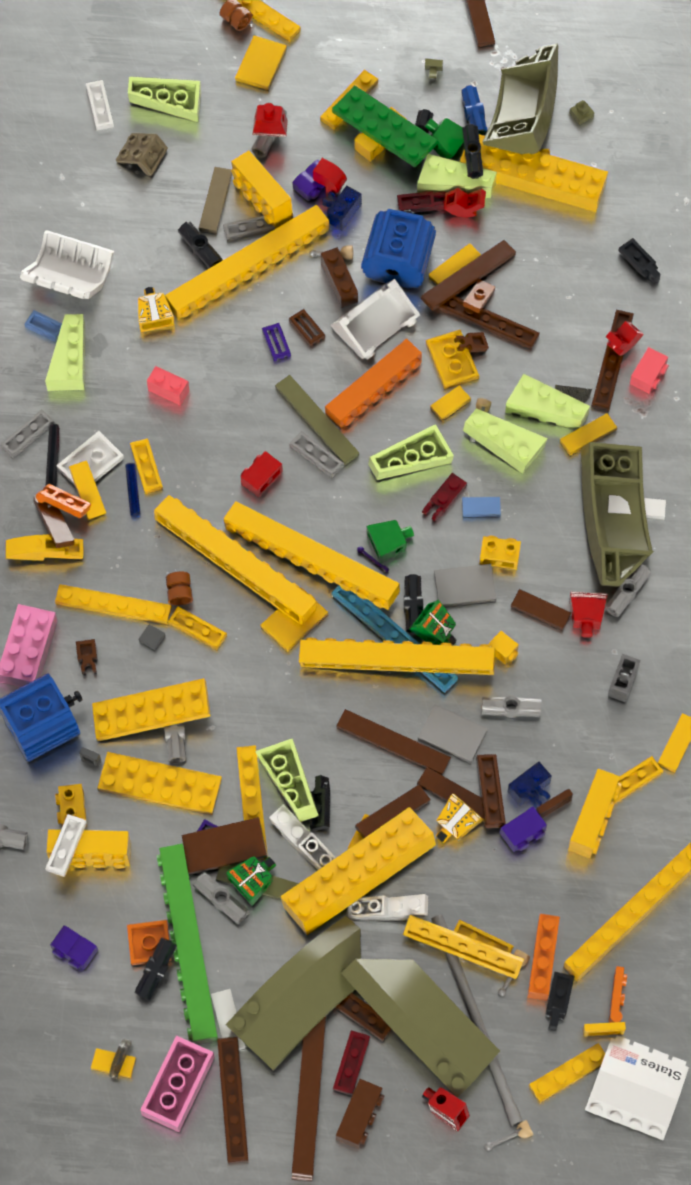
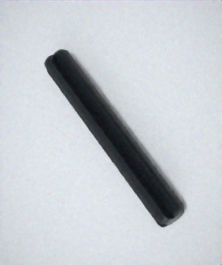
(52, 454)

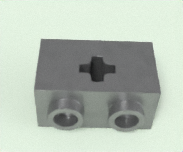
(624, 678)

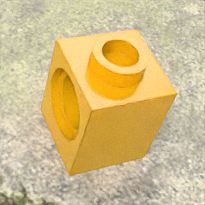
(505, 647)

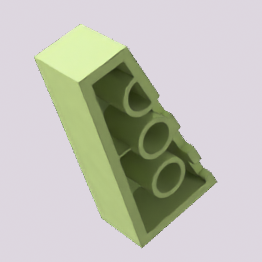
(68, 359)
(287, 773)

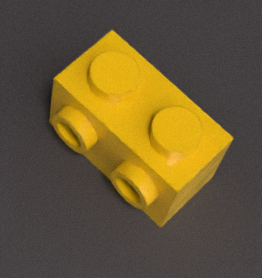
(500, 552)
(71, 802)

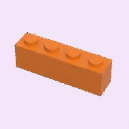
(543, 957)

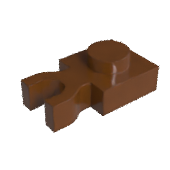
(474, 341)
(86, 653)

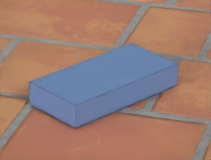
(43, 325)
(481, 507)

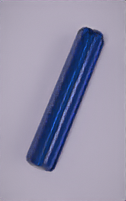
(132, 489)

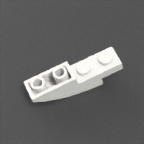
(300, 838)
(388, 909)

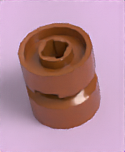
(236, 14)
(179, 588)

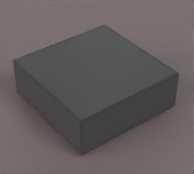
(151, 637)
(90, 756)

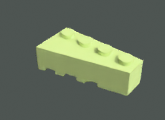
(167, 95)
(446, 175)
(545, 403)
(506, 440)
(413, 454)

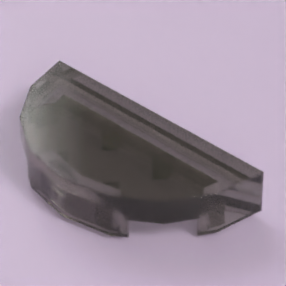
(578, 393)
(119, 1058)

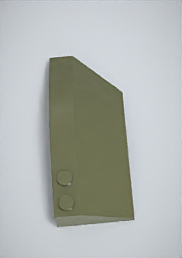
(525, 103)
(615, 539)
(298, 994)
(424, 1019)

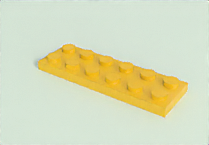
(151, 709)
(159, 783)

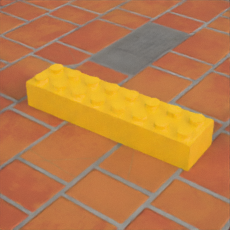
(546, 176)
(358, 870)

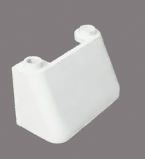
(376, 319)

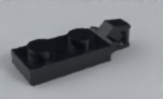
(640, 260)
(321, 798)
(559, 998)

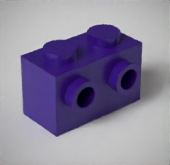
(523, 830)

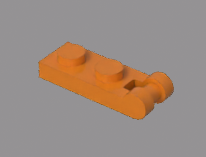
(63, 500)
(617, 998)

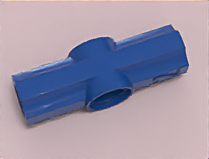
(474, 109)

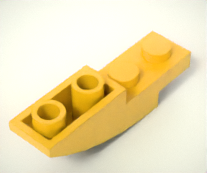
(40, 546)

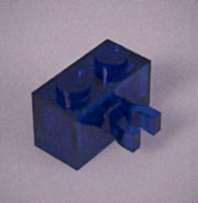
(342, 207)
(530, 784)

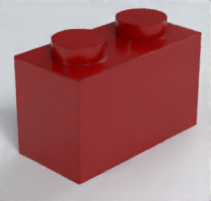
(261, 473)

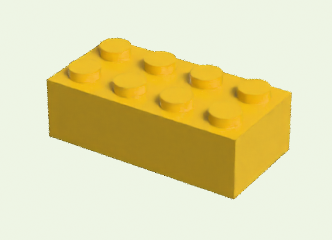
(261, 189)
(593, 815)
(97, 848)

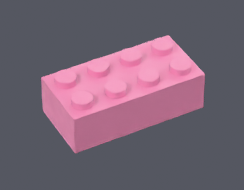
(27, 645)
(177, 1083)

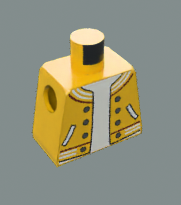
(154, 311)
(456, 819)

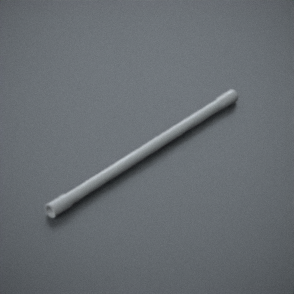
(510, 1106)

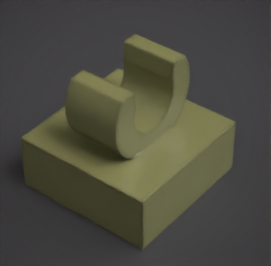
(433, 65)
(581, 112)

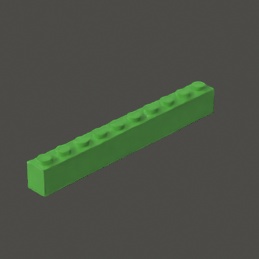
(189, 949)

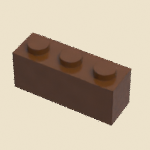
(339, 277)
(360, 1114)

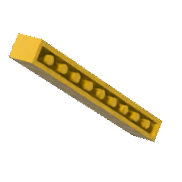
(247, 262)
(312, 555)
(235, 559)
(397, 657)
(629, 915)

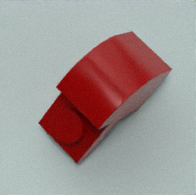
(329, 175)
(463, 204)
(624, 338)

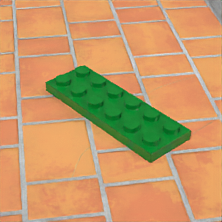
(385, 126)

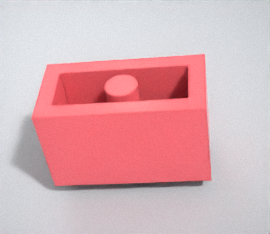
(649, 370)
(168, 385)

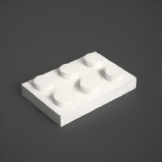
(99, 454)

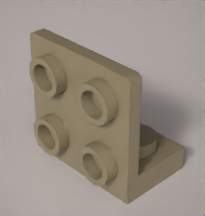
(143, 150)

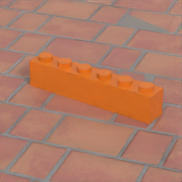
(373, 384)

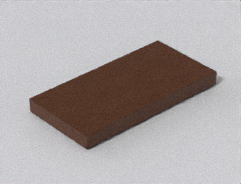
(224, 845)

